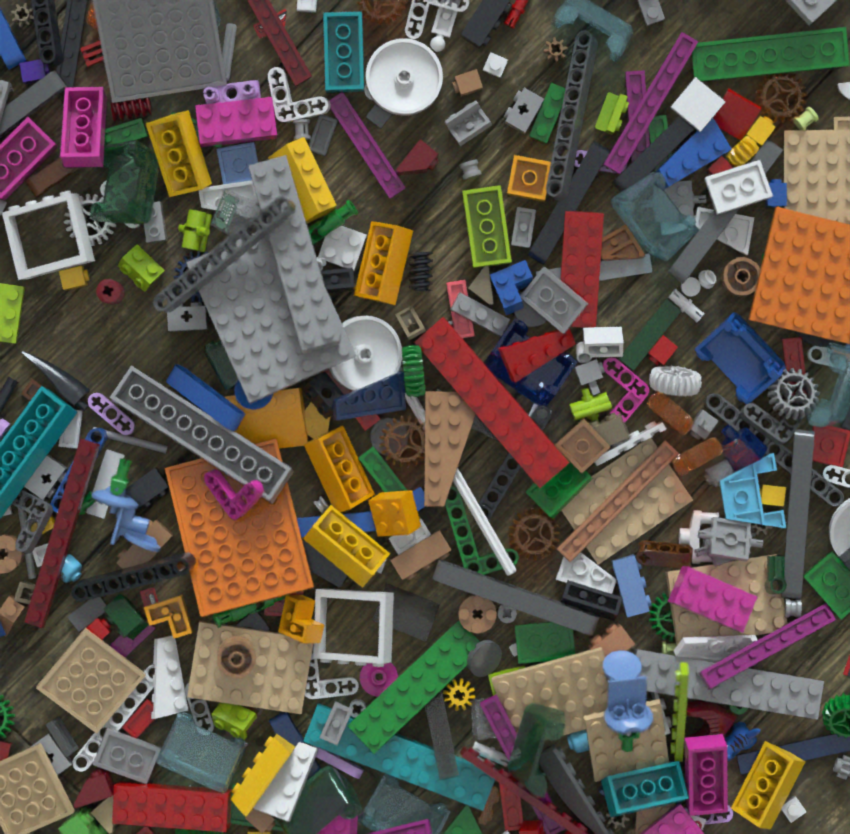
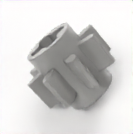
(842, 767)

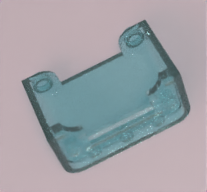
(618, 30)
(654, 217)
(836, 409)
(201, 754)
(394, 806)

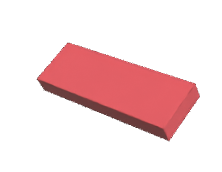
(461, 325)

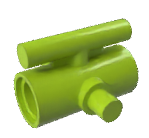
(196, 230)
(590, 405)

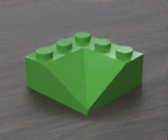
(82, 823)

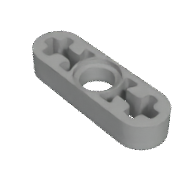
(207, 711)

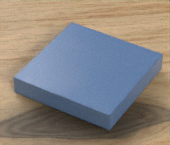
(235, 162)

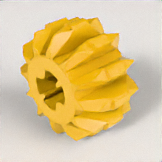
(742, 152)
(462, 688)

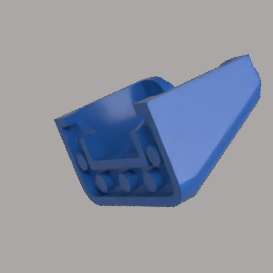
(742, 357)

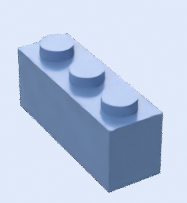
(631, 585)

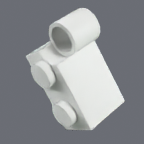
(600, 343)

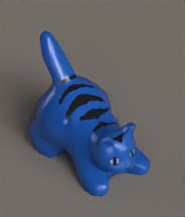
(740, 739)

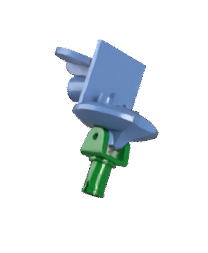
(128, 525)
(626, 697)

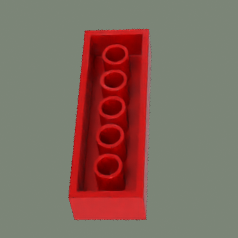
(171, 806)

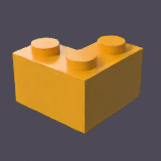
(172, 610)
(298, 621)

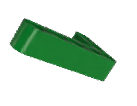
(468, 539)

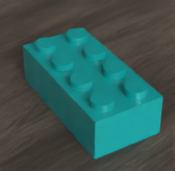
(343, 52)
(644, 789)

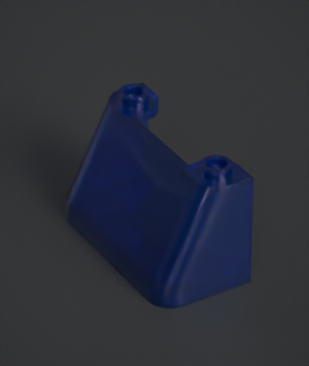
(540, 384)

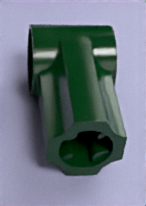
(775, 572)

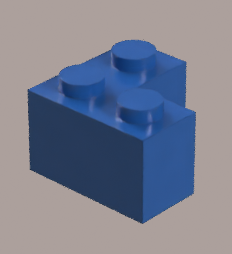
(508, 283)

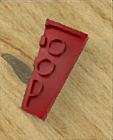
(529, 355)

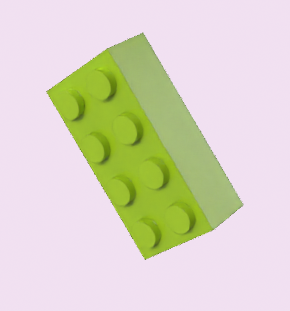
(486, 226)

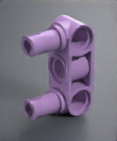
(245, 91)

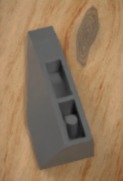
(571, 790)

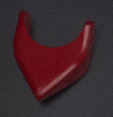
(717, 718)

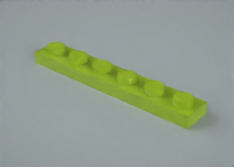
(679, 706)

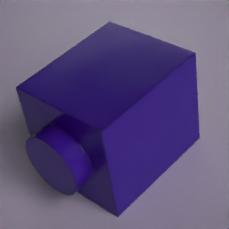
(33, 71)

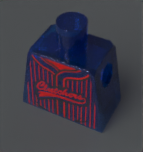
(742, 447)

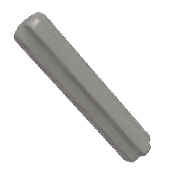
(228, 48)

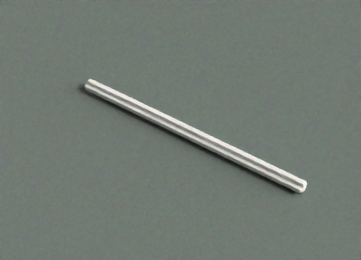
(470, 501)

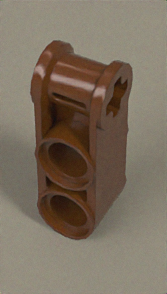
(49, 177)
(664, 554)

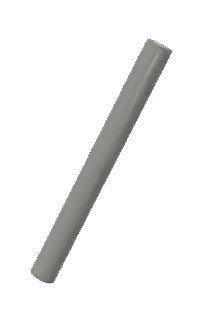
(134, 441)
(29, 557)

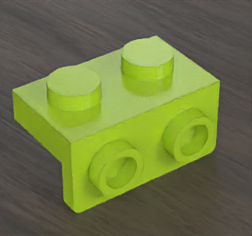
(610, 113)
(140, 267)
(233, 719)

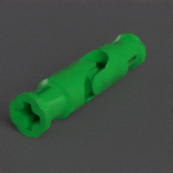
(332, 221)
(238, 613)

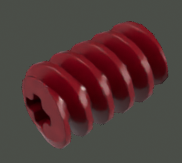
(131, 106)
(117, 295)

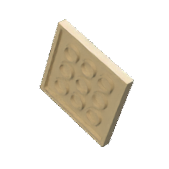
(91, 680)
(606, 751)
(30, 792)

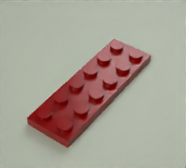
(582, 260)

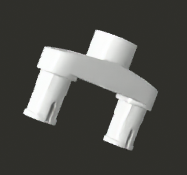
(689, 535)

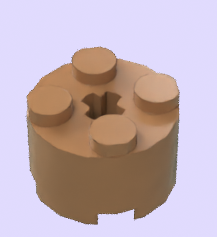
(730, 273)
(14, 557)
(477, 624)
(247, 659)

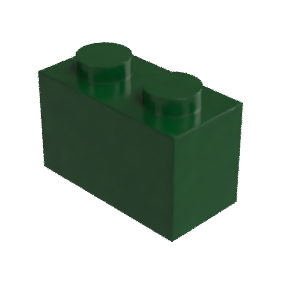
(126, 617)

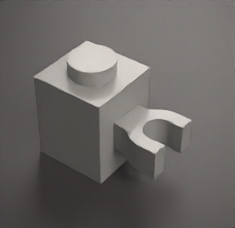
(589, 373)
(703, 425)

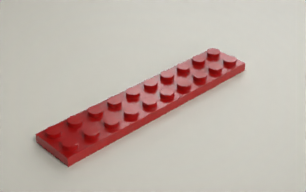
(492, 402)

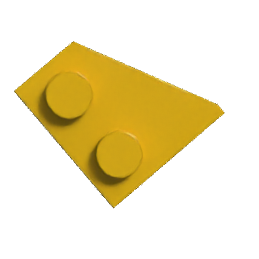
(315, 422)

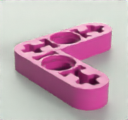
(631, 394)
(237, 507)

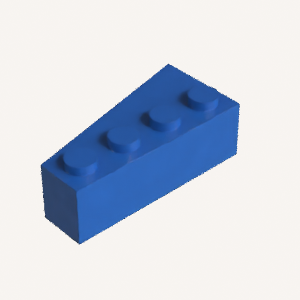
(695, 153)

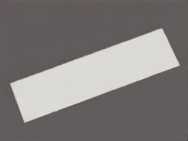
(108, 469)

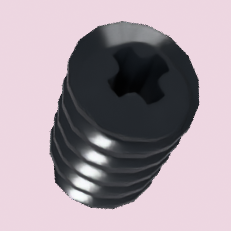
(420, 271)

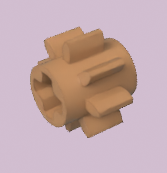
(555, 55)

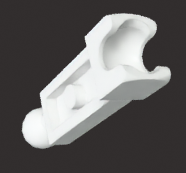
(443, 25)

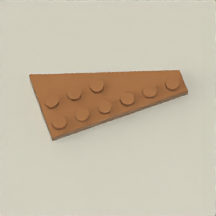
(446, 433)

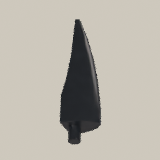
(68, 387)

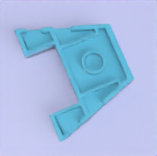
(742, 495)

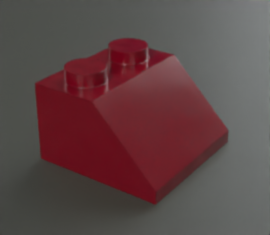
(418, 160)
(96, 788)

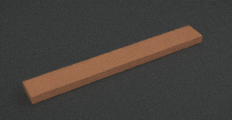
(617, 501)

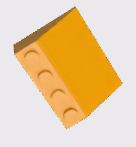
(280, 420)

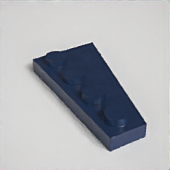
(376, 398)

